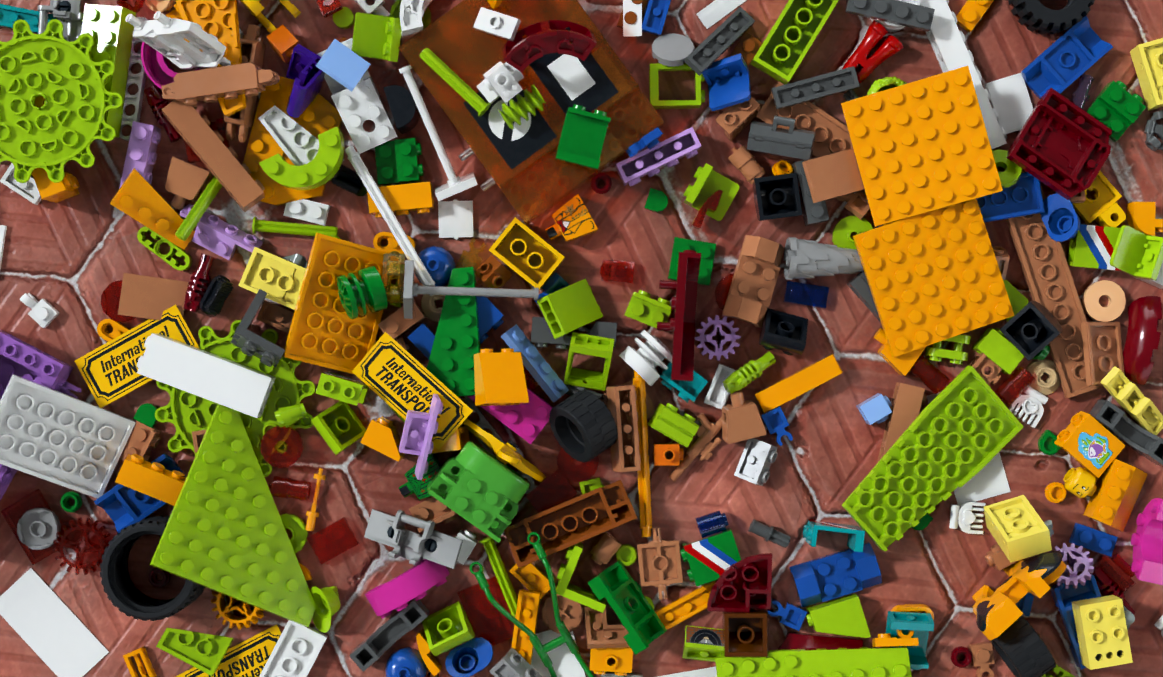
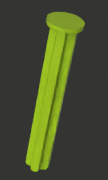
(454, 81)
(198, 209)
(292, 228)
(500, 573)

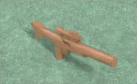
(701, 446)

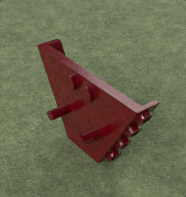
(685, 313)

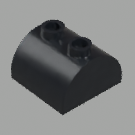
(402, 107)
(777, 196)
(1032, 329)
(783, 332)

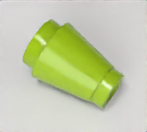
(290, 414)

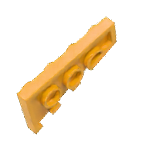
(146, 206)

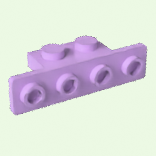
(220, 236)
(418, 434)

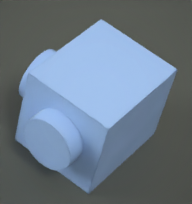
(875, 409)

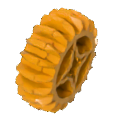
(244, 608)

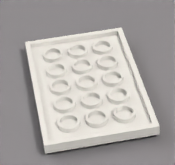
(60, 437)

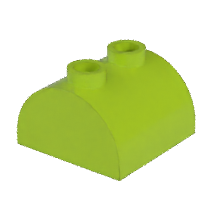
(339, 427)
(447, 629)

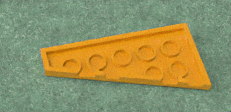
(220, 20)

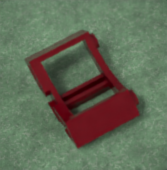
(548, 38)

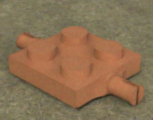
(659, 563)

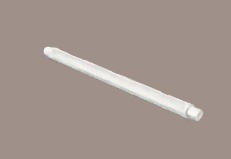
(388, 215)

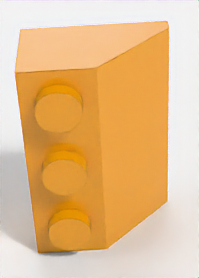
(1116, 494)

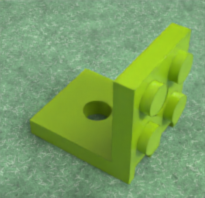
(572, 591)

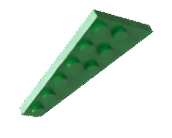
(457, 337)

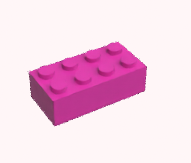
(523, 419)

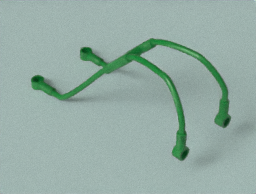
(565, 634)

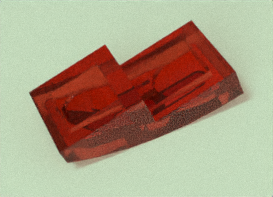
(710, 205)

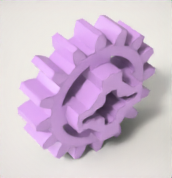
(726, 337)
(1078, 561)

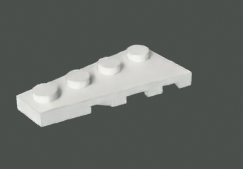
(291, 137)

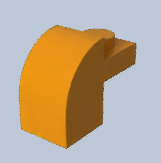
(1142, 218)

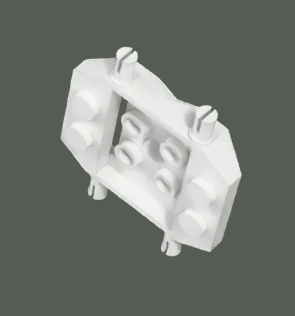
(168, 36)

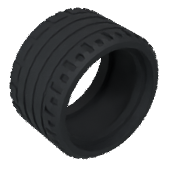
(120, 586)

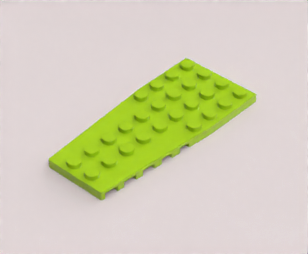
(932, 458)
(819, 663)

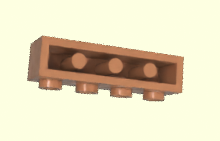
(622, 405)

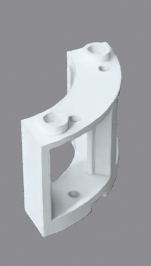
(411, 17)

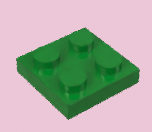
(707, 257)

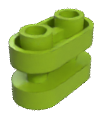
(955, 356)

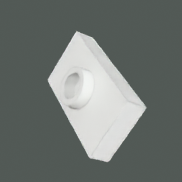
(497, 24)

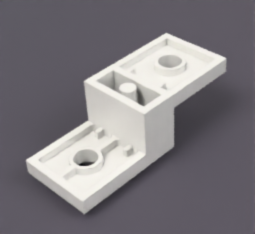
(360, 106)

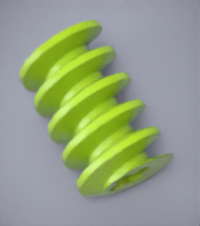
(522, 107)

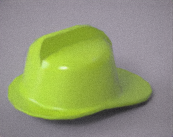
(327, 605)

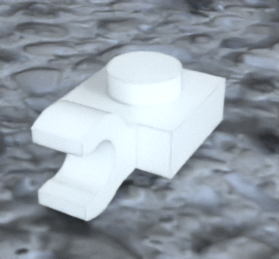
(41, 310)

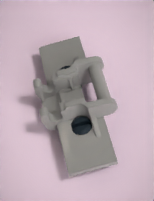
(65, 11)
(409, 544)

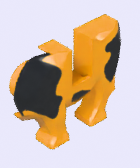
(997, 609)

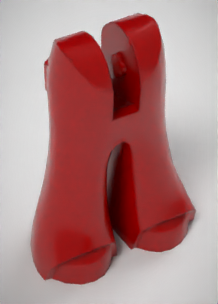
(888, 48)

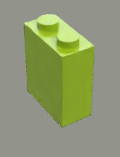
(570, 308)

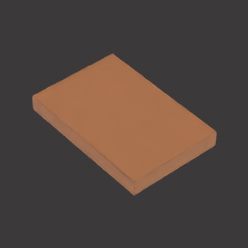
(833, 175)
(150, 296)
(1101, 350)

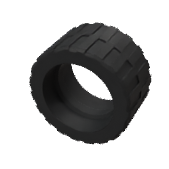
(583, 426)
(1024, 650)

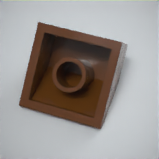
(745, 634)

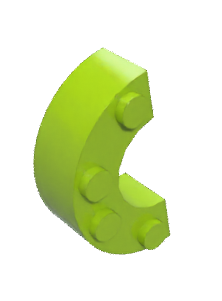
(317, 171)

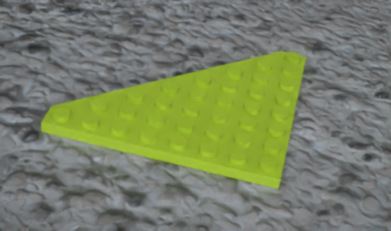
(230, 530)

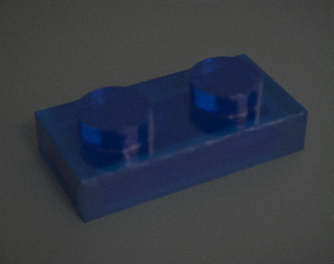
(806, 294)

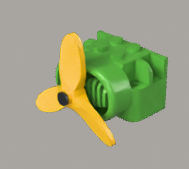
(483, 485)

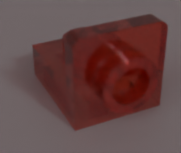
(617, 271)

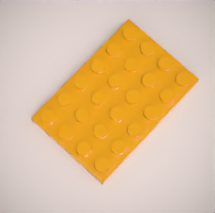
(320, 326)

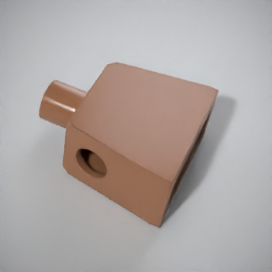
(186, 182)
(741, 420)

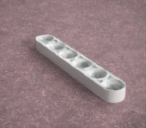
(138, 79)

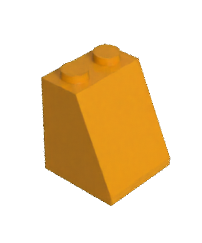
(499, 378)

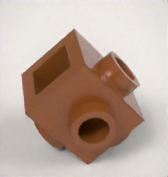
(492, 273)

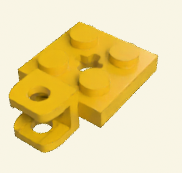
(1103, 206)

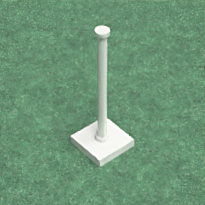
(454, 184)

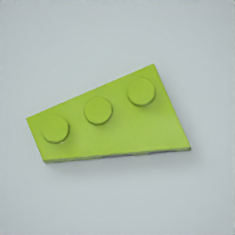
(196, 648)

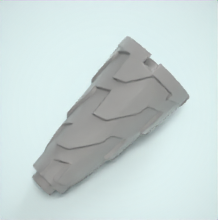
(811, 259)

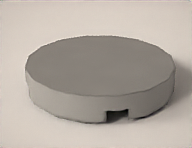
(672, 49)
(38, 528)

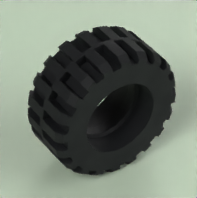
(1049, 20)

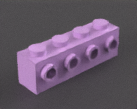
(141, 151)
(665, 153)

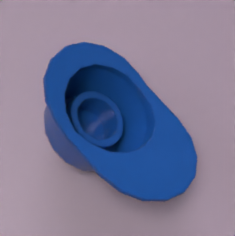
(1060, 218)
(469, 658)

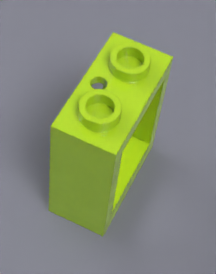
(673, 104)
(591, 346)

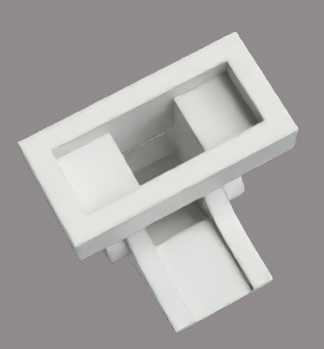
(500, 82)

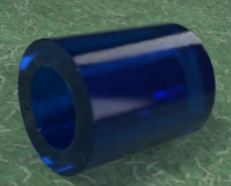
(712, 523)

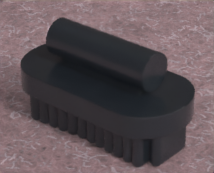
(349, 181)
(216, 295)

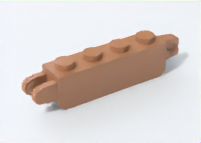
(252, 51)
(219, 83)

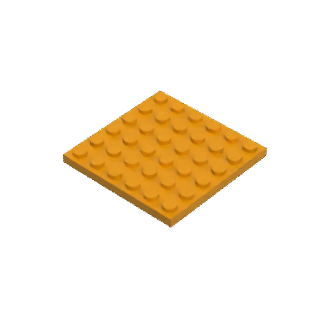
(921, 146)
(933, 276)

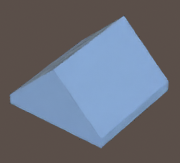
(343, 65)

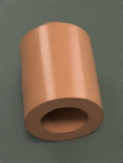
(605, 549)

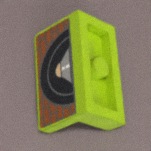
(703, 643)

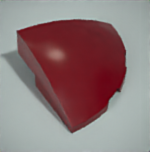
(743, 586)

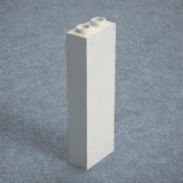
(205, 375)

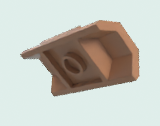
(754, 280)

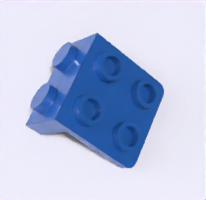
(728, 82)

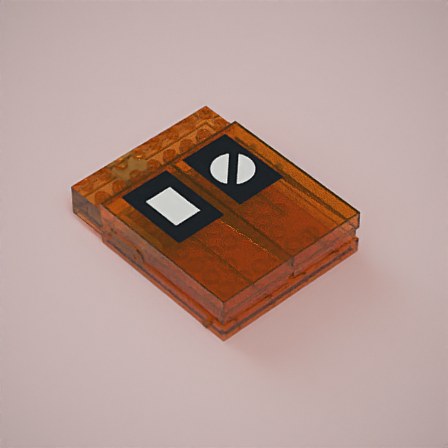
(524, 158)

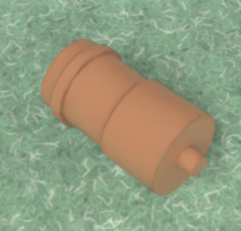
(746, 164)

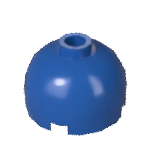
(438, 264)
(406, 663)

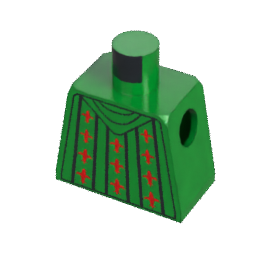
(419, 487)

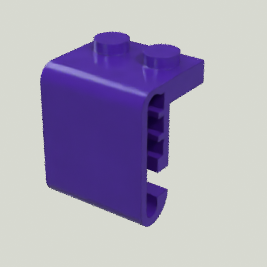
(306, 79)

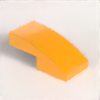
(429, 660)

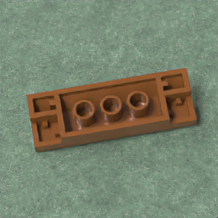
(571, 522)

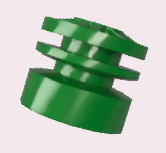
(358, 293)

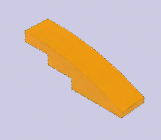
(798, 383)

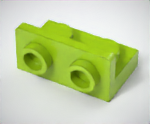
(648, 310)

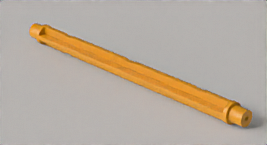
(643, 475)

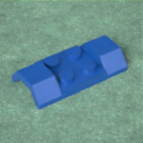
(1065, 59)
(130, 506)
(836, 575)

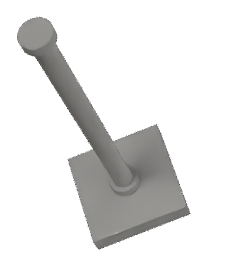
(412, 289)

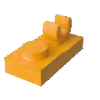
(885, 640)

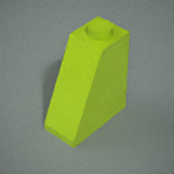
(839, 617)

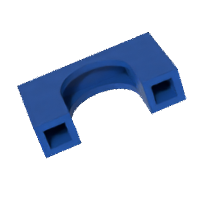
(488, 317)

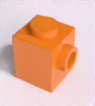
(282, 43)
(667, 454)

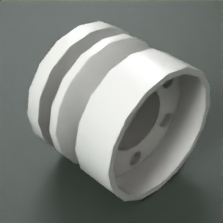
(647, 357)

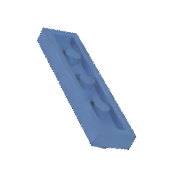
(535, 363)

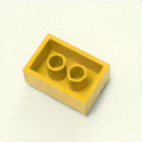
(527, 253)

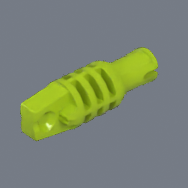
(748, 373)

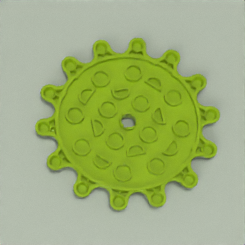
(73, 105)
(195, 413)

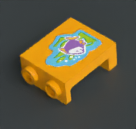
(1089, 443)

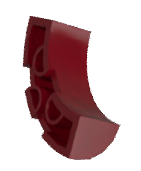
(1142, 338)

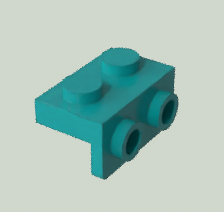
(687, 389)

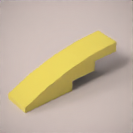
(1133, 401)

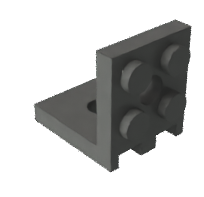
(253, 344)

